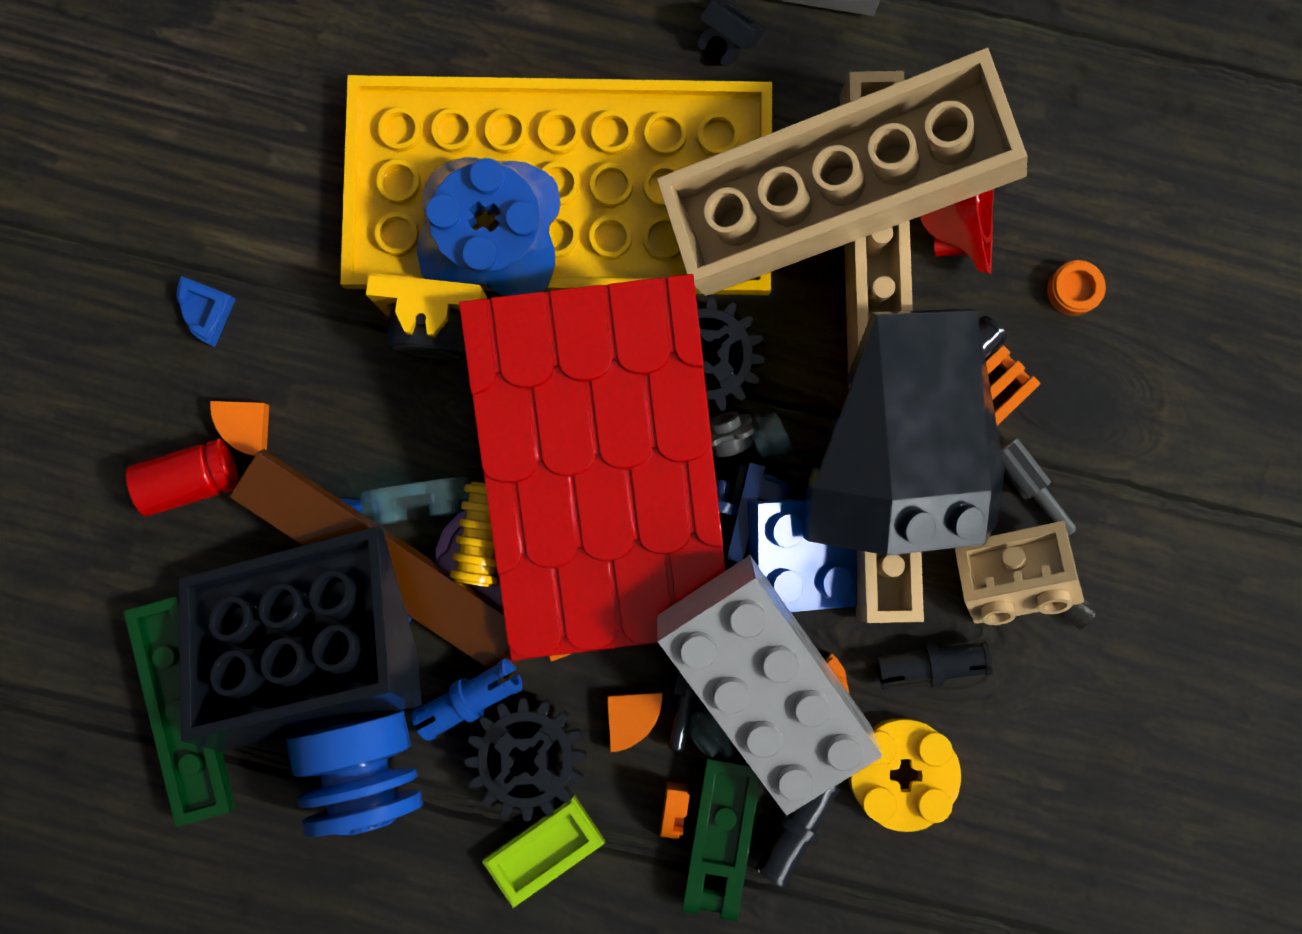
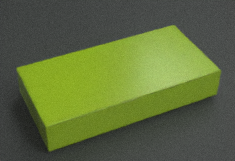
(543, 851)

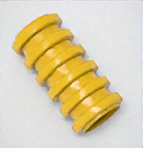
(476, 554)

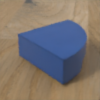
(203, 309)

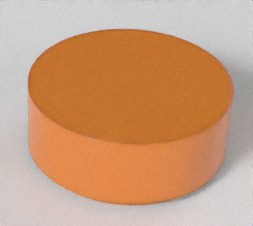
(1076, 288)

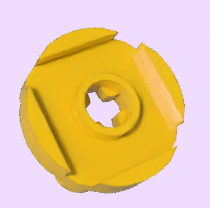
(927, 798)

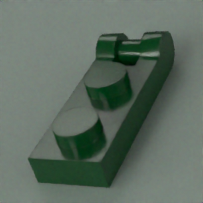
(721, 837)

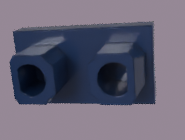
(749, 485)

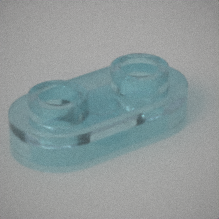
(392, 503)

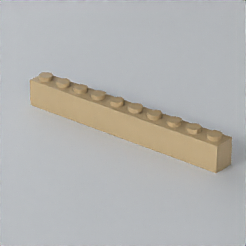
(880, 281)

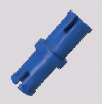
(467, 700)

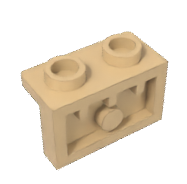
(1019, 574)

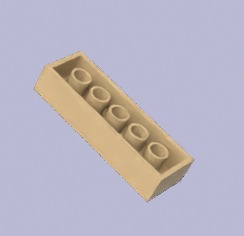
(845, 174)

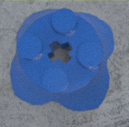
(512, 257)

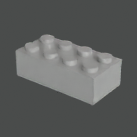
(767, 685)

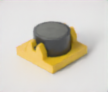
(423, 314)

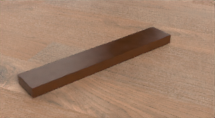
(429, 594)

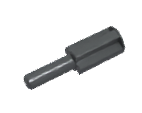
(1032, 481)

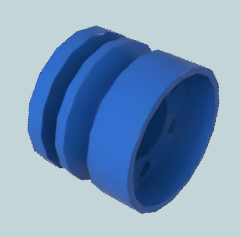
(354, 775)

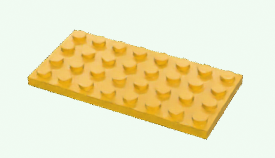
(592, 135)

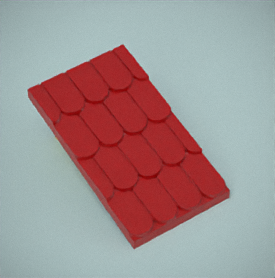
(594, 459)

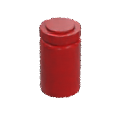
(181, 477)

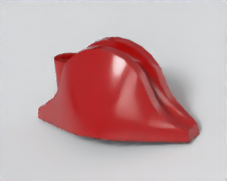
(964, 230)

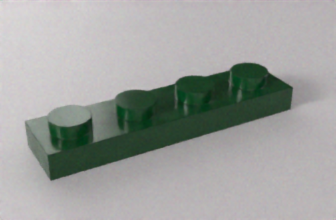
(192, 774)

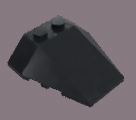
(915, 441)

